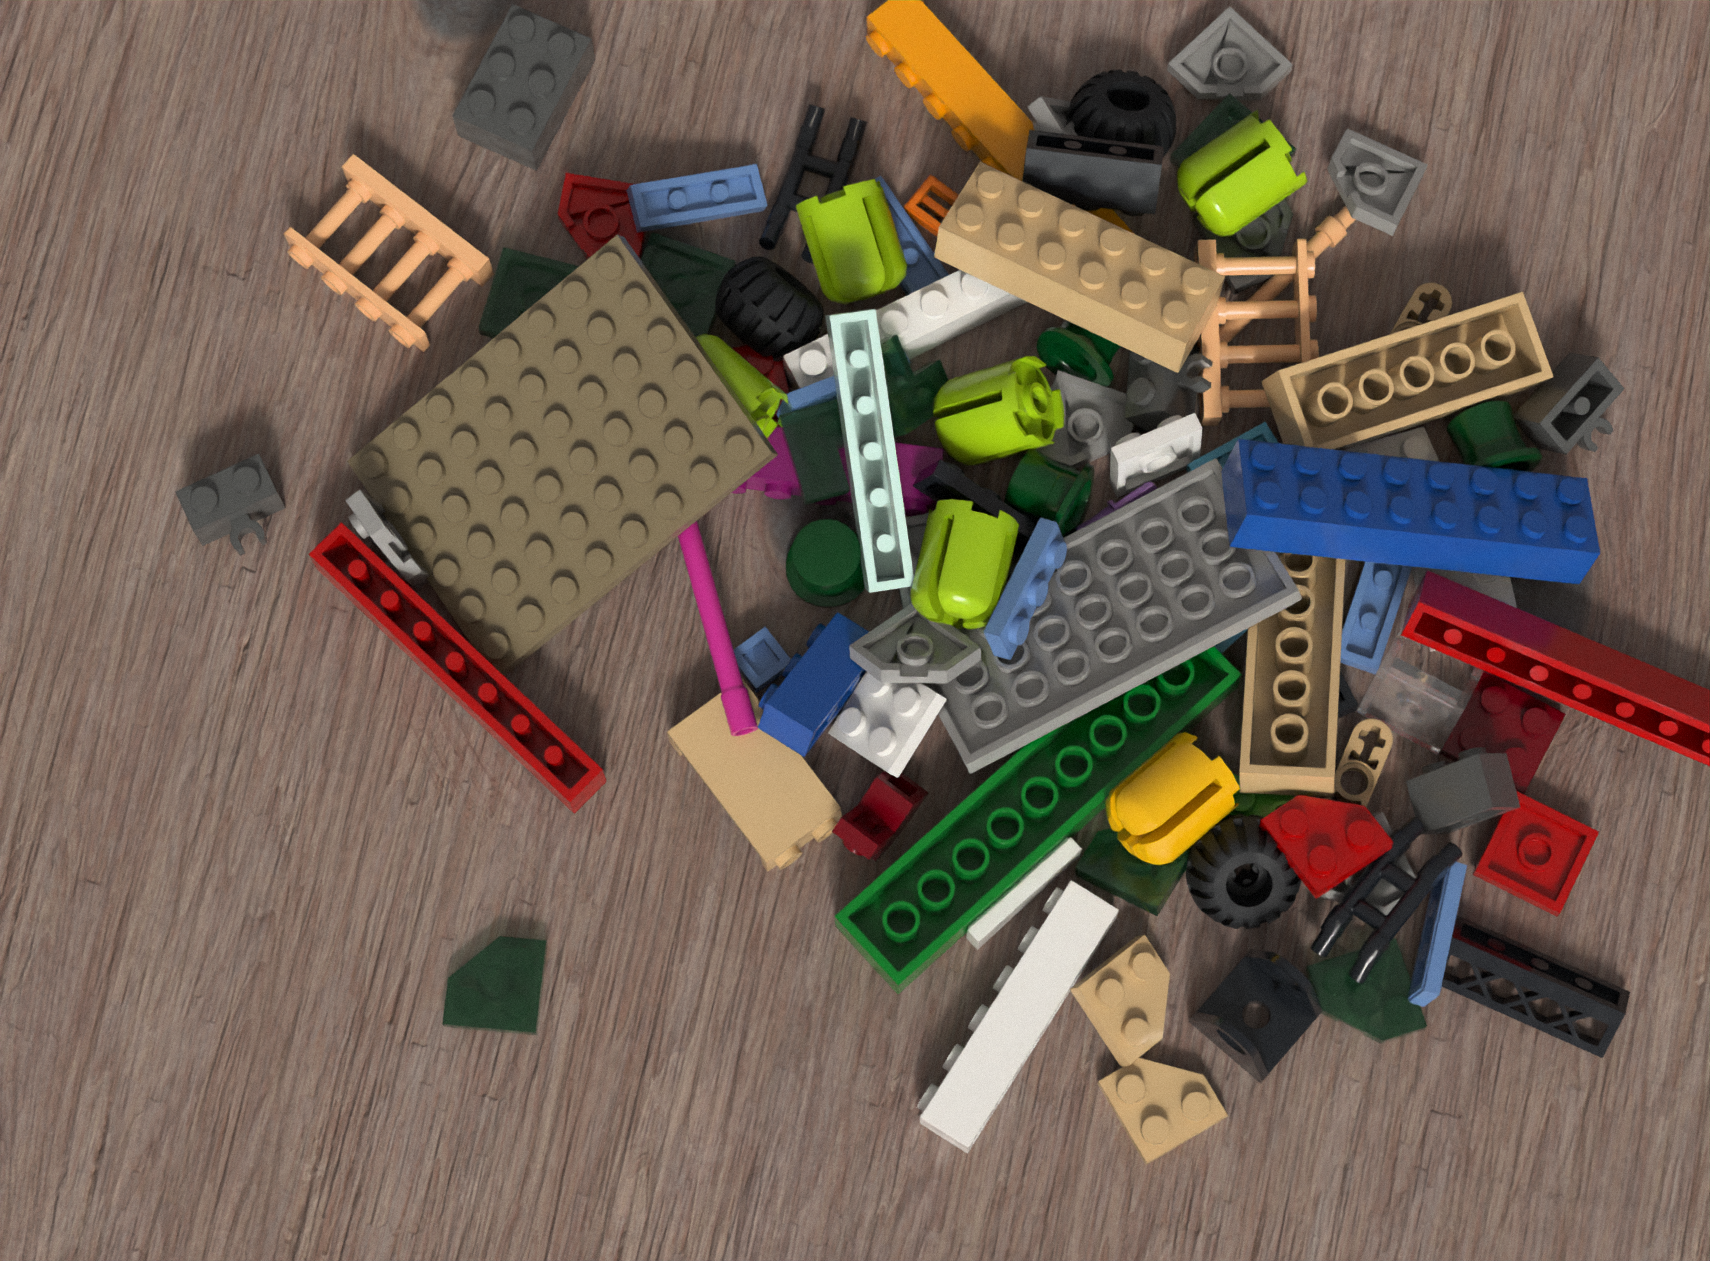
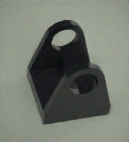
(1281, 990)

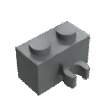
(1161, 393)
(1570, 405)
(231, 503)
(1463, 791)

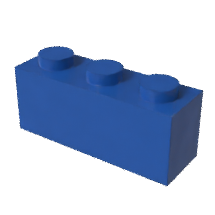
(813, 686)

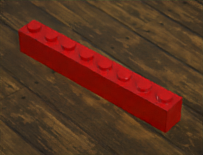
(1560, 665)
(458, 668)

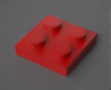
(1536, 854)

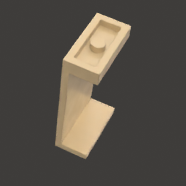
(758, 783)

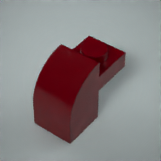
(880, 815)

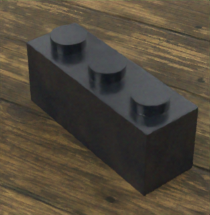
(1095, 171)

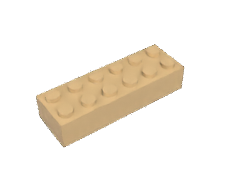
(1078, 266)
(1409, 377)
(1295, 686)

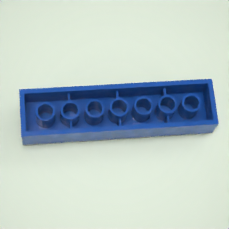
(1408, 512)

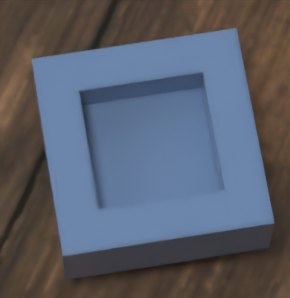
(761, 659)

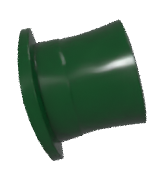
(1077, 352)
(1490, 438)
(1051, 491)
(825, 564)

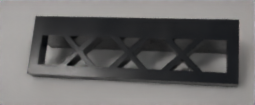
(1541, 975)

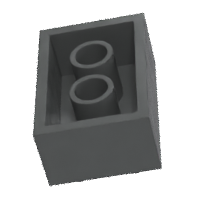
(524, 87)

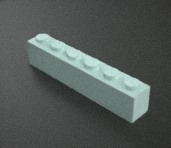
(870, 450)

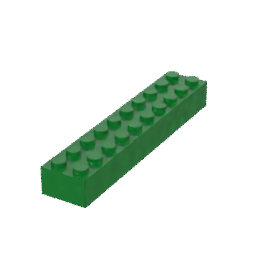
(1020, 817)

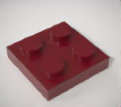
(1507, 723)

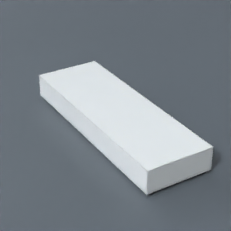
(1023, 892)

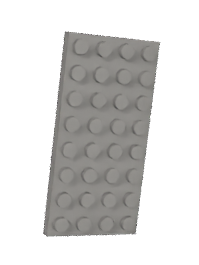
(1120, 610)

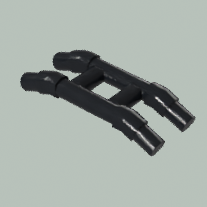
(802, 161)
(1384, 925)

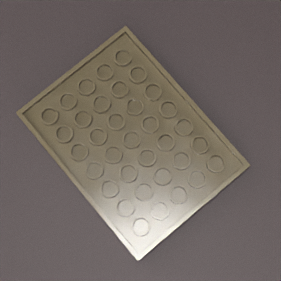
(561, 456)

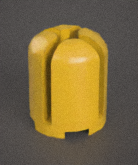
(1170, 801)

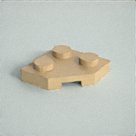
(1127, 999)
(1161, 1105)

